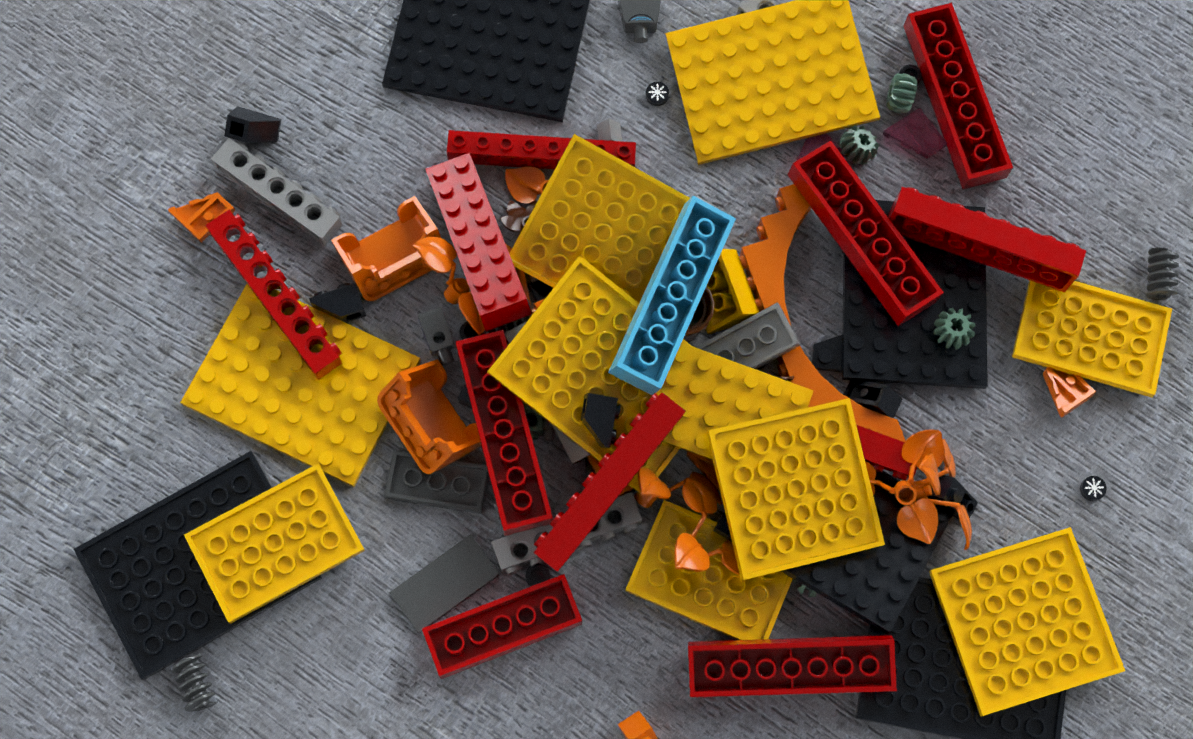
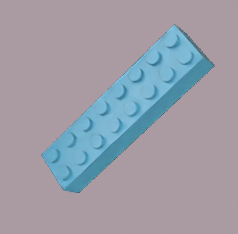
(672, 296)

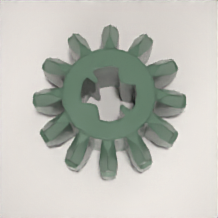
(901, 93)
(858, 145)
(961, 335)

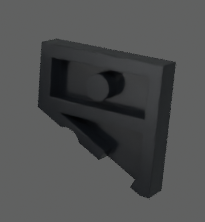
(828, 355)

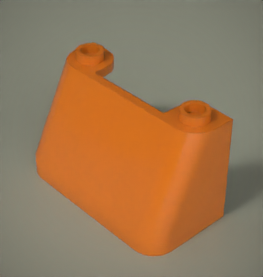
(387, 256)
(426, 417)

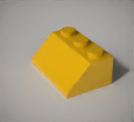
(730, 293)

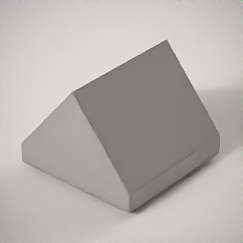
(609, 130)

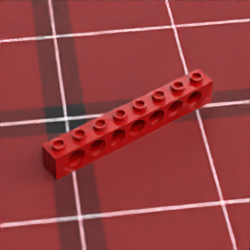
(524, 150)
(222, 230)

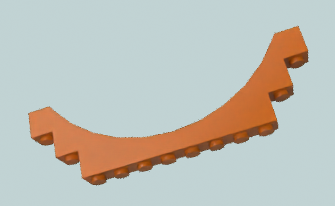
(765, 274)

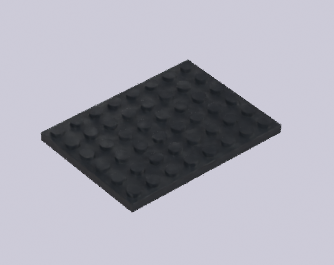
(489, 53)
(910, 353)
(152, 577)
(875, 580)
(934, 687)

